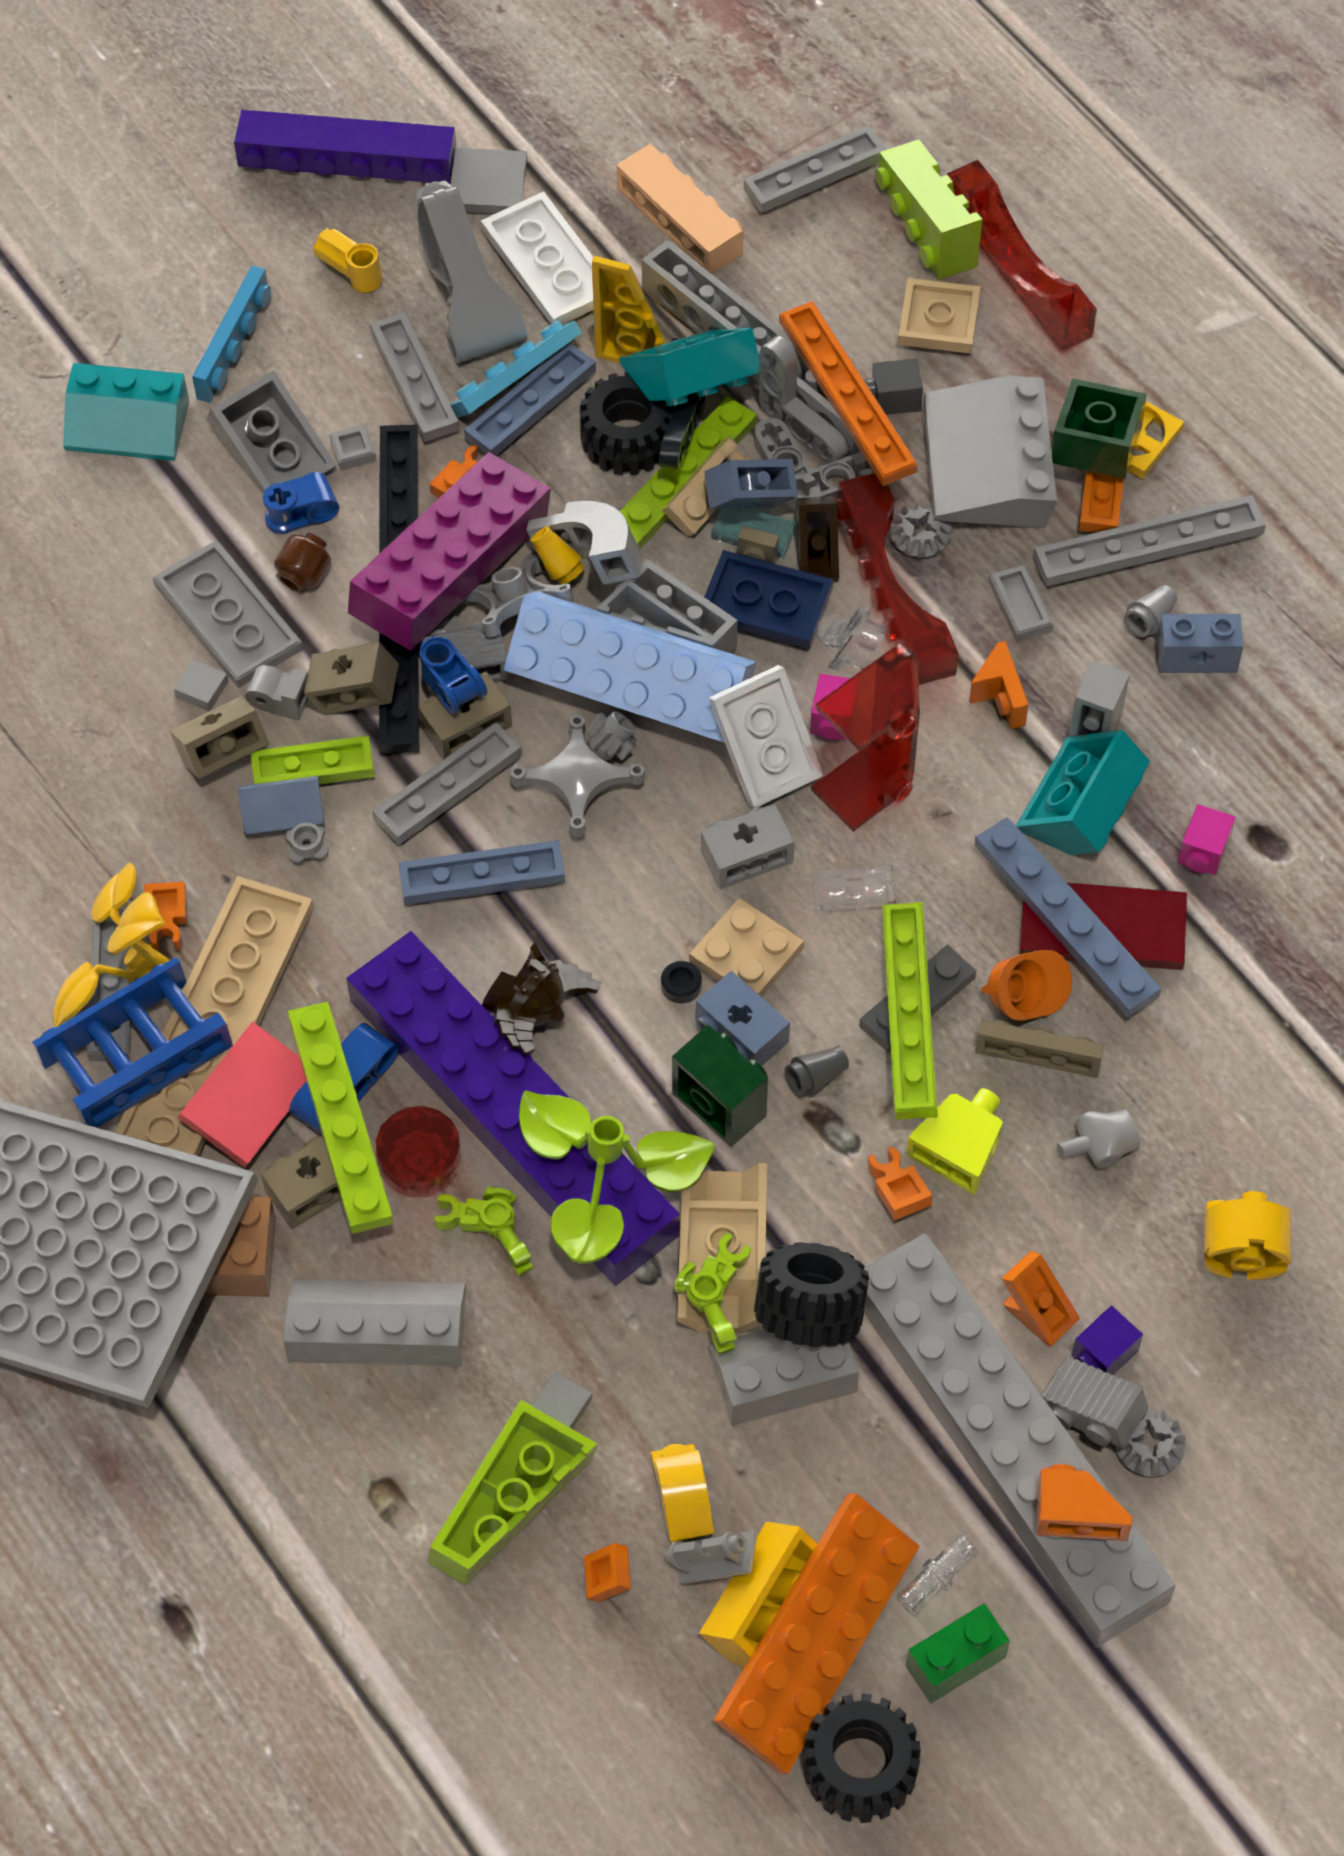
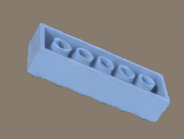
(622, 663)

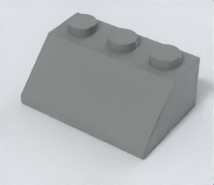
(776, 1376)

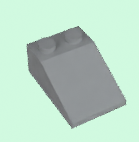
(269, 434)

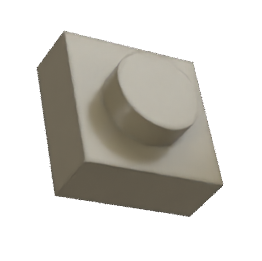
(758, 544)

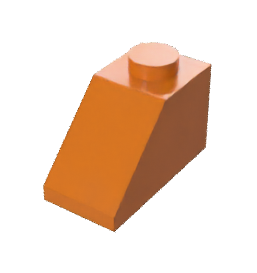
(1078, 1506)

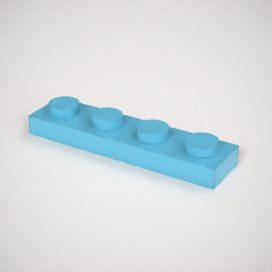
(502, 375)

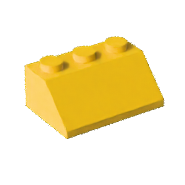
(755, 1598)

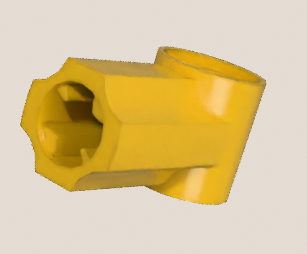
(354, 260)

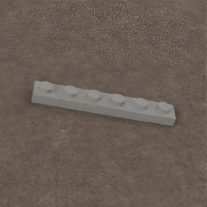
(1149, 540)

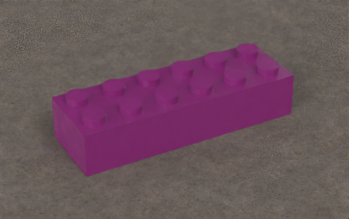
(447, 551)

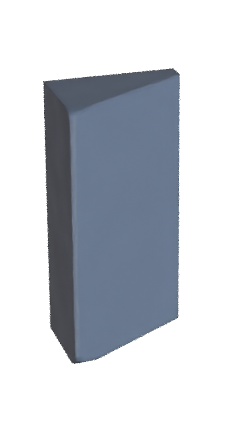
(280, 805)

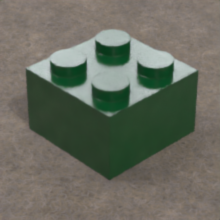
(1098, 428)
(720, 1085)

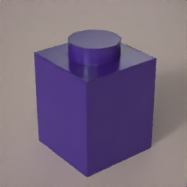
(1108, 1342)

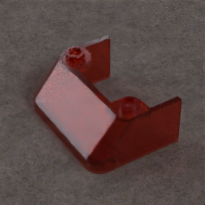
(879, 711)

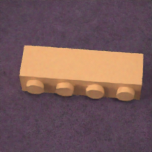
(680, 208)

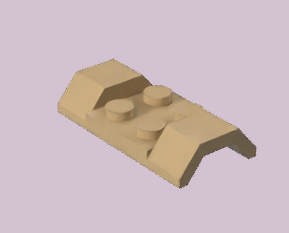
(717, 1206)

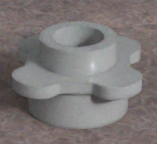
(306, 833)

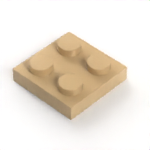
(939, 315)
(749, 946)

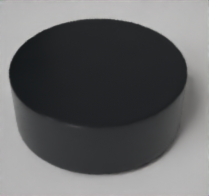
(681, 982)

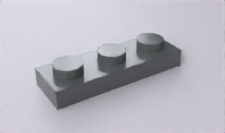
(946, 977)

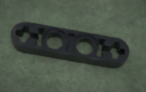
(680, 432)

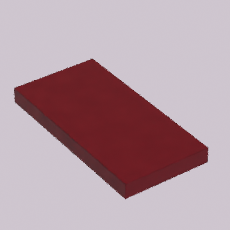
(1142, 920)

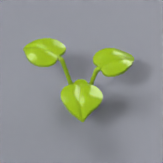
(593, 1230)

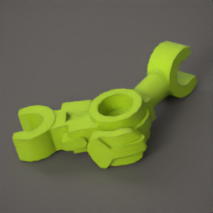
(490, 1216)
(707, 1289)

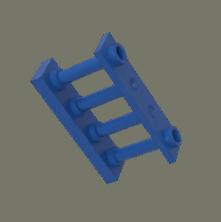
(150, 1073)

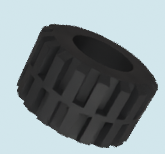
(620, 446)
(811, 1294)
(870, 1722)

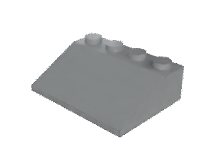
(991, 452)

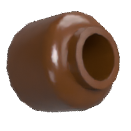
(302, 562)

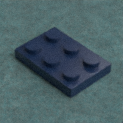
(769, 598)

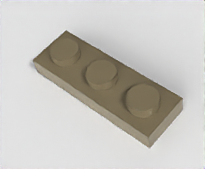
(1039, 1048)

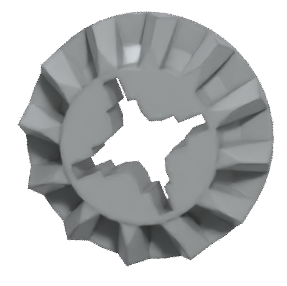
(926, 543)
(1168, 1453)

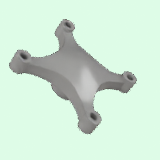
(507, 591)
(577, 775)

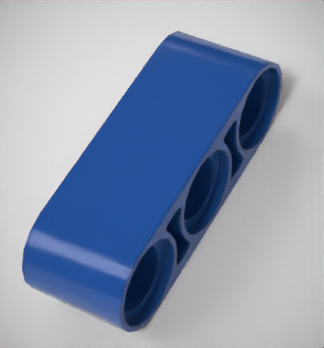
(367, 1058)

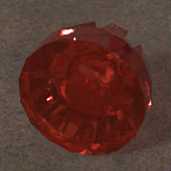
(418, 1148)

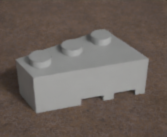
(671, 607)

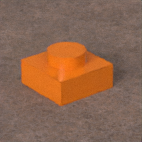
(607, 1572)

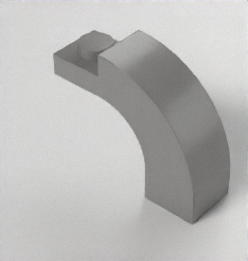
(602, 532)

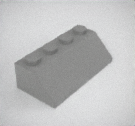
(375, 1322)

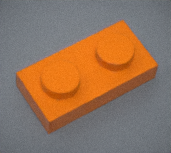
(1100, 502)

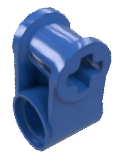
(302, 500)
(454, 678)

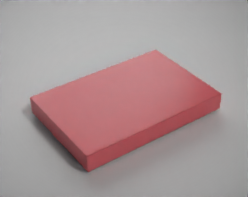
(246, 1095)

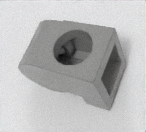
(278, 691)

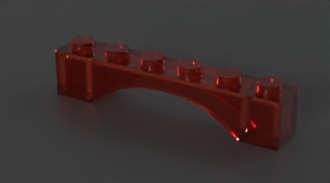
(1053, 301)
(868, 516)

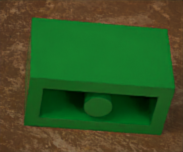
(957, 1653)

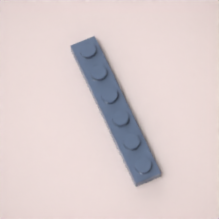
(1067, 917)

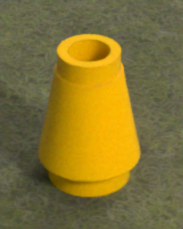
(557, 556)

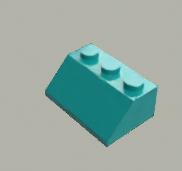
(694, 365)
(124, 411)
(1084, 792)

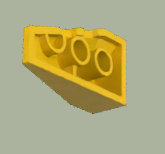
(620, 312)

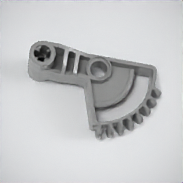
(480, 312)

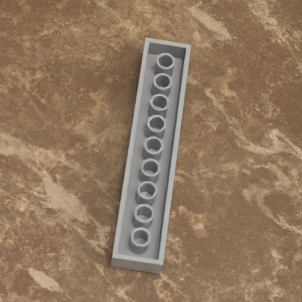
(1005, 1433)

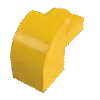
(682, 1491)

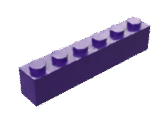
(345, 146)

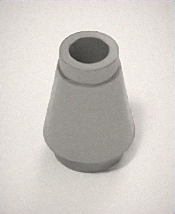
(1148, 611)

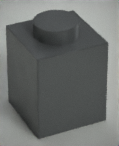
(897, 386)

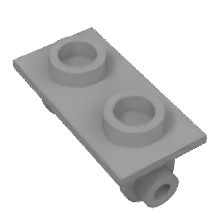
(713, 1556)

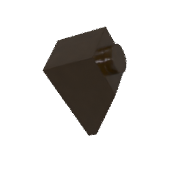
(818, 536)

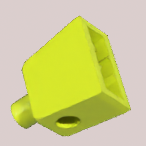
(960, 1139)

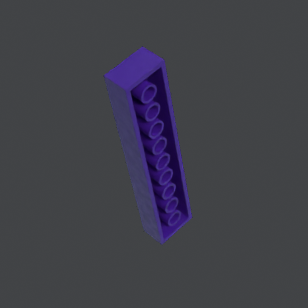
(482, 1080)

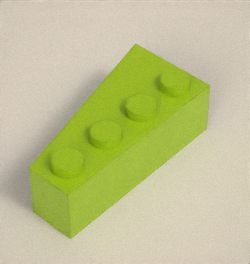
(930, 209)
(514, 1482)

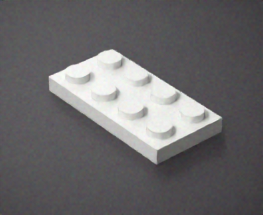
(544, 257)

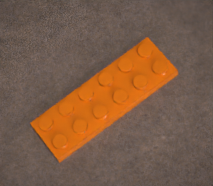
(816, 1633)

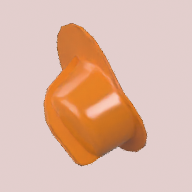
(1030, 984)

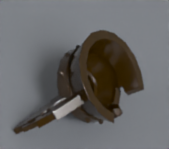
(534, 997)

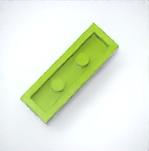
(328, 760)

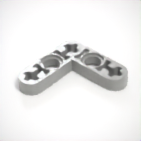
(779, 401)
(805, 476)

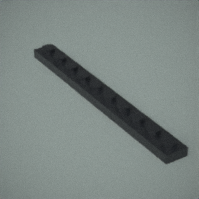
(397, 511)

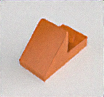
(1000, 681)
(1039, 1299)

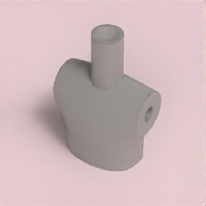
(1103, 1136)

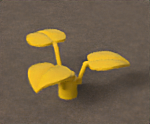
(135, 923)

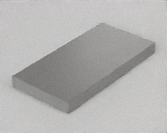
(227, 613)

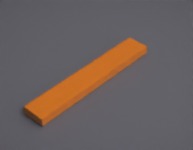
(848, 393)

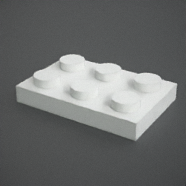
(766, 736)

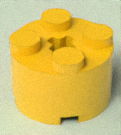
(1247, 1237)

